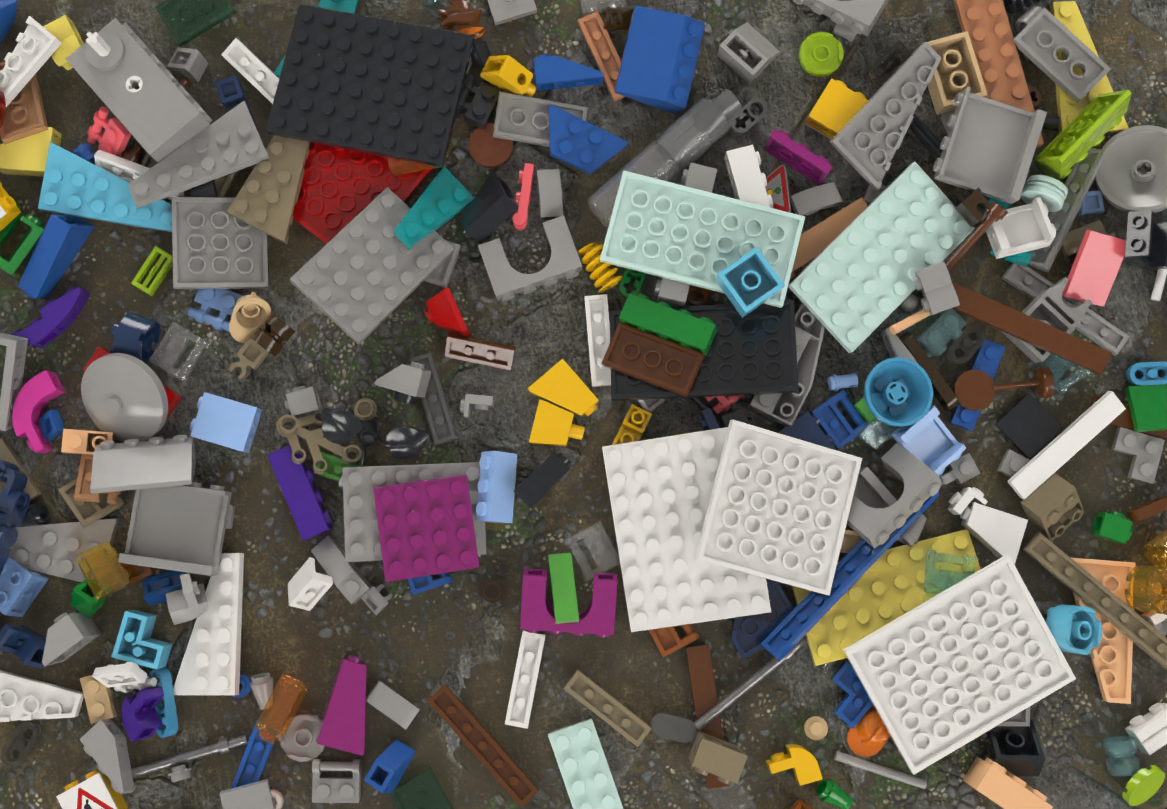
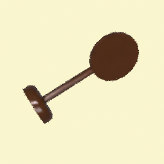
(977, 390)

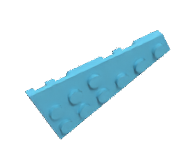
(87, 191)

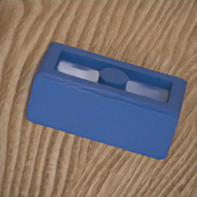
(157, 586)

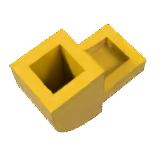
(800, 760)

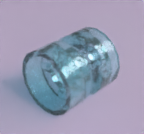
(1121, 755)

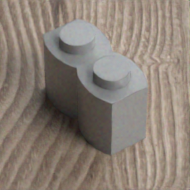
(936, 288)

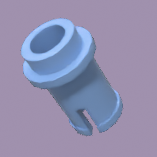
(842, 381)

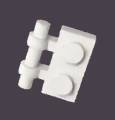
(124, 677)

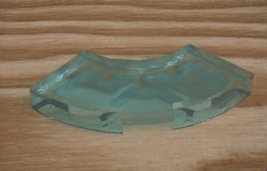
(875, 432)

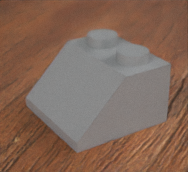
(68, 636)

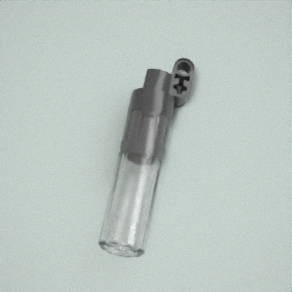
(681, 145)

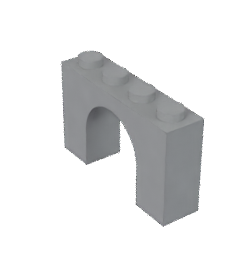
(856, 14)
(562, 263)
(919, 484)

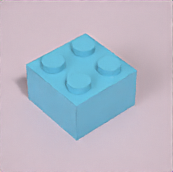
(749, 282)

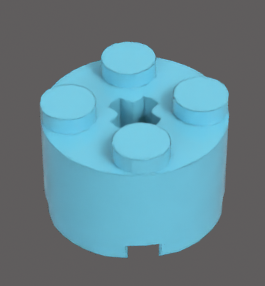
(1074, 628)

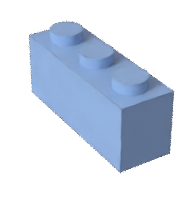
(496, 487)

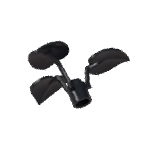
(402, 440)

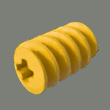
(600, 270)

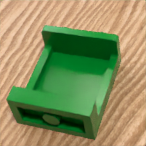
(11, 264)

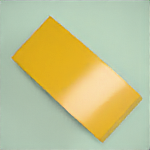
(633, 425)

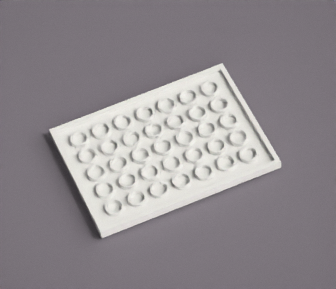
(658, 515)
(959, 664)

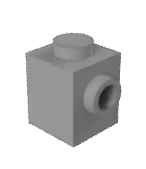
(303, 401)

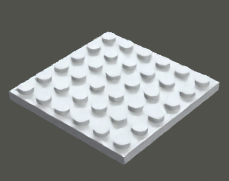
(778, 508)

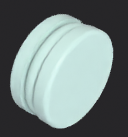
(1048, 188)

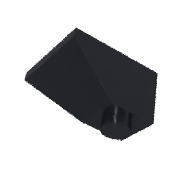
(1018, 749)

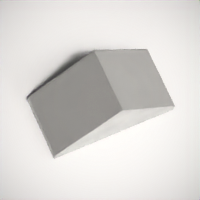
(188, 63)

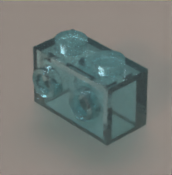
(940, 332)

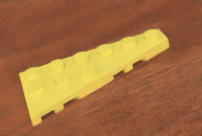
(1067, 109)

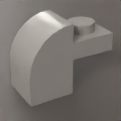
(187, 602)

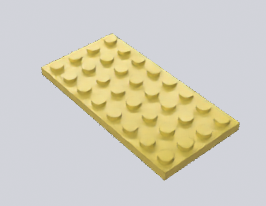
(881, 595)

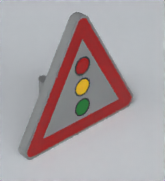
(778, 189)

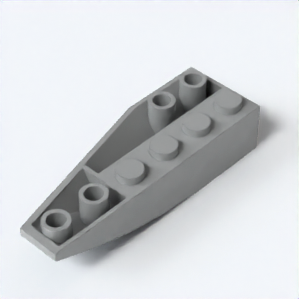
(785, 406)

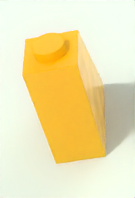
(565, 390)

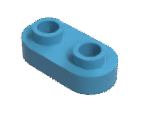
(1148, 373)

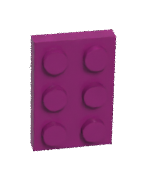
(797, 157)

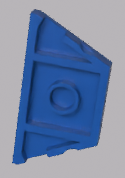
(580, 142)

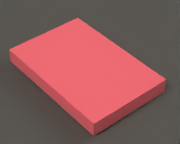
(1095, 267)

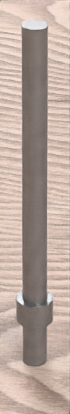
(746, 686)
(223, 746)

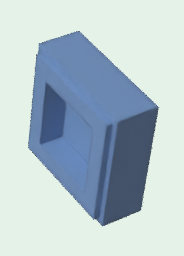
(1092, 204)

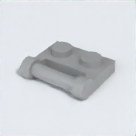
(336, 788)

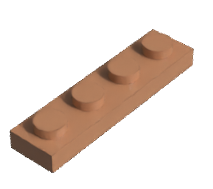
(602, 50)

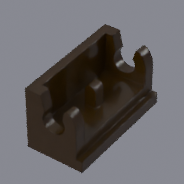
(968, 207)

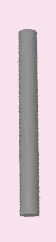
(881, 770)

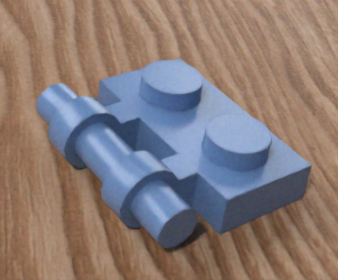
(218, 299)

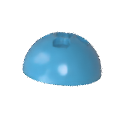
(906, 385)

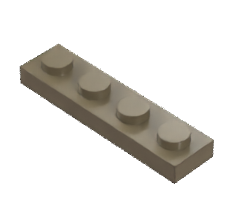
(607, 708)

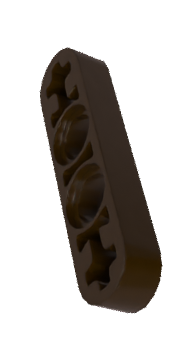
(940, 387)

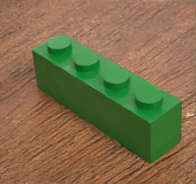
(668, 323)

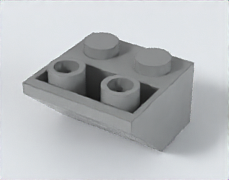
(747, 52)

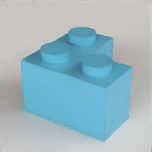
(135, 641)

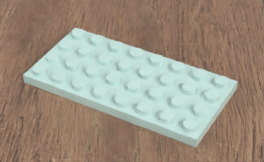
(695, 233)
(876, 256)

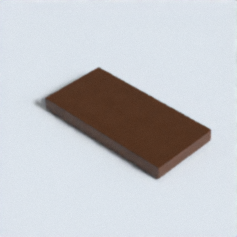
(653, 359)

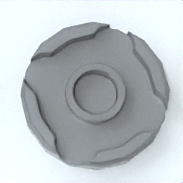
(301, 738)

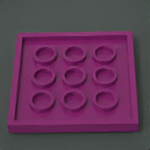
(426, 527)

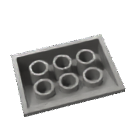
(143, 464)

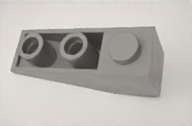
(110, 750)

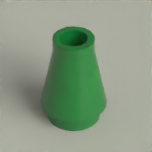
(831, 793)

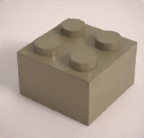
(717, 758)

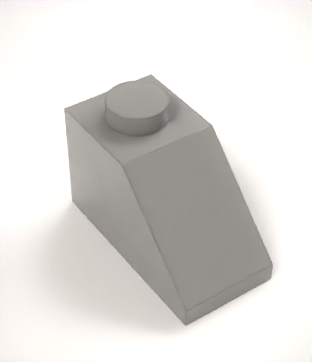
(407, 379)

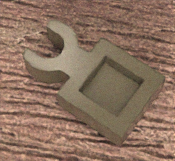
(251, 356)

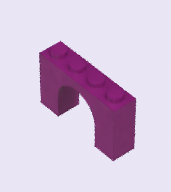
(595, 619)

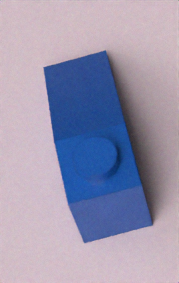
(560, 73)

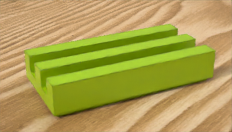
(160, 276)

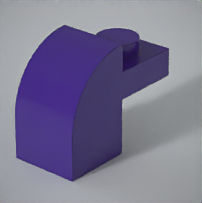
(139, 713)

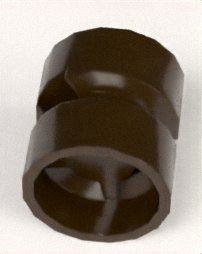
(273, 334)

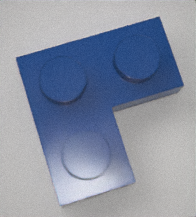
(857, 700)

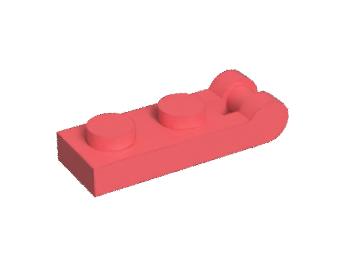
(523, 198)

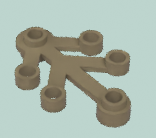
(314, 440)

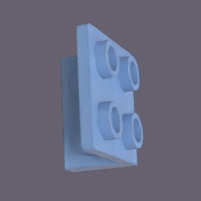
(18, 588)

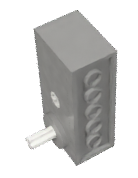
(139, 89)

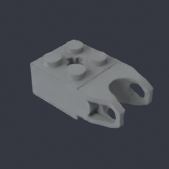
(1050, 309)

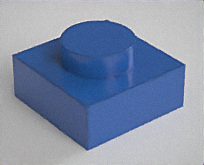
(51, 425)

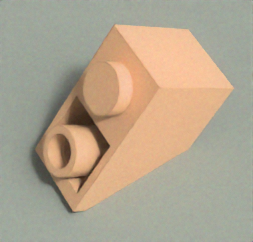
(83, 441)

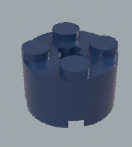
(135, 336)

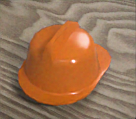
(868, 735)

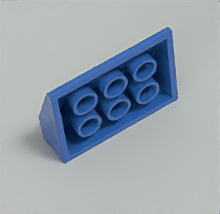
(659, 58)

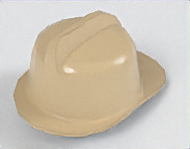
(248, 316)

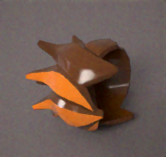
(461, 19)

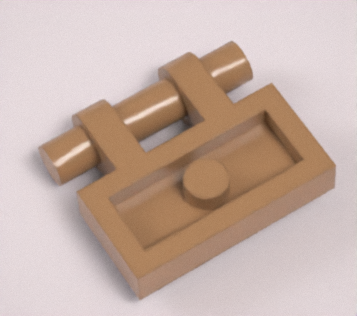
(82, 489)

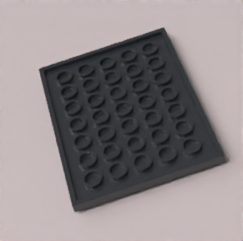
(370, 85)

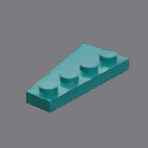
(435, 207)

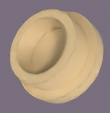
(815, 728)

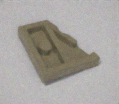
(85, 511)

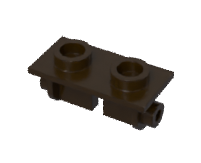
(617, 18)

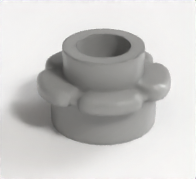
(179, 773)

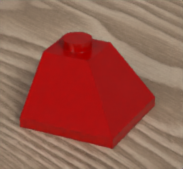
(446, 314)

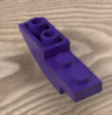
(57, 317)

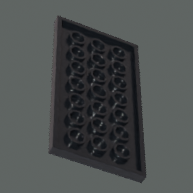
(744, 359)

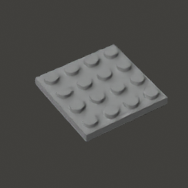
(215, 247)

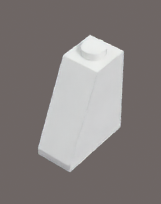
(995, 529)

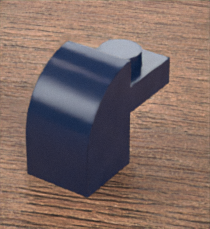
(24, 643)

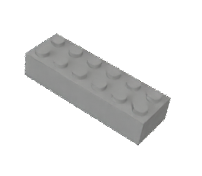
(672, 291)

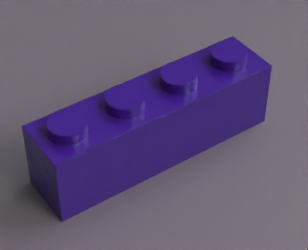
(301, 494)

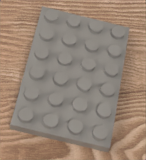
(368, 269)
(359, 508)

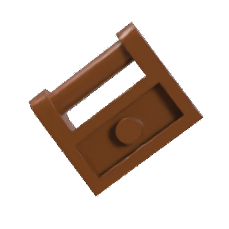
(669, 641)

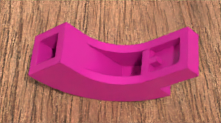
(29, 408)

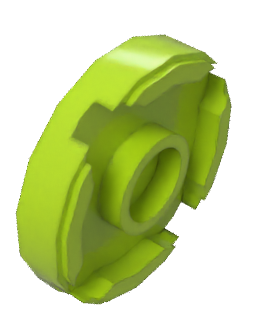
(821, 54)
(1143, 785)

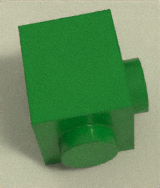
(1112, 527)
(84, 599)

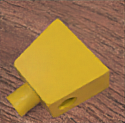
(508, 75)
(554, 426)

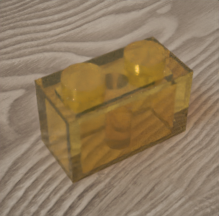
(102, 570)

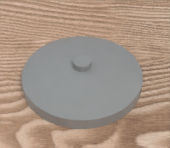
(1135, 169)
(124, 397)

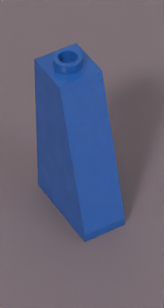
(54, 254)

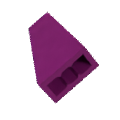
(345, 712)

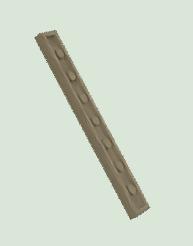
(1098, 597)

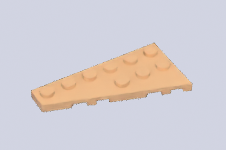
(1114, 653)

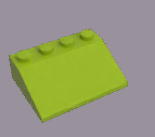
(1082, 133)

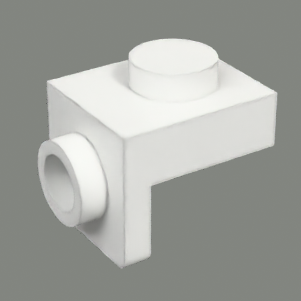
(960, 501)

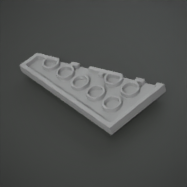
(882, 122)

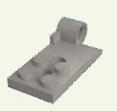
(1039, 40)

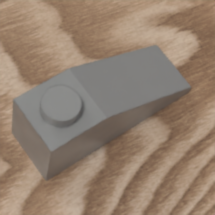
(344, 574)

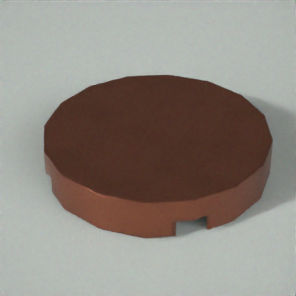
(488, 150)

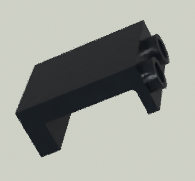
(1146, 240)

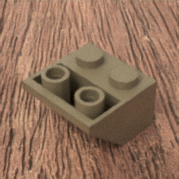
(1053, 507)

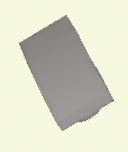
(549, 192)
(816, 198)
(392, 705)

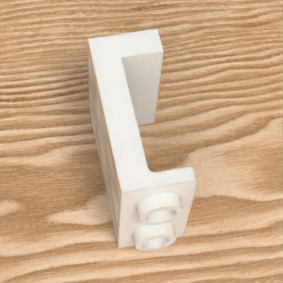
(1021, 230)

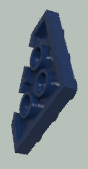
(752, 630)

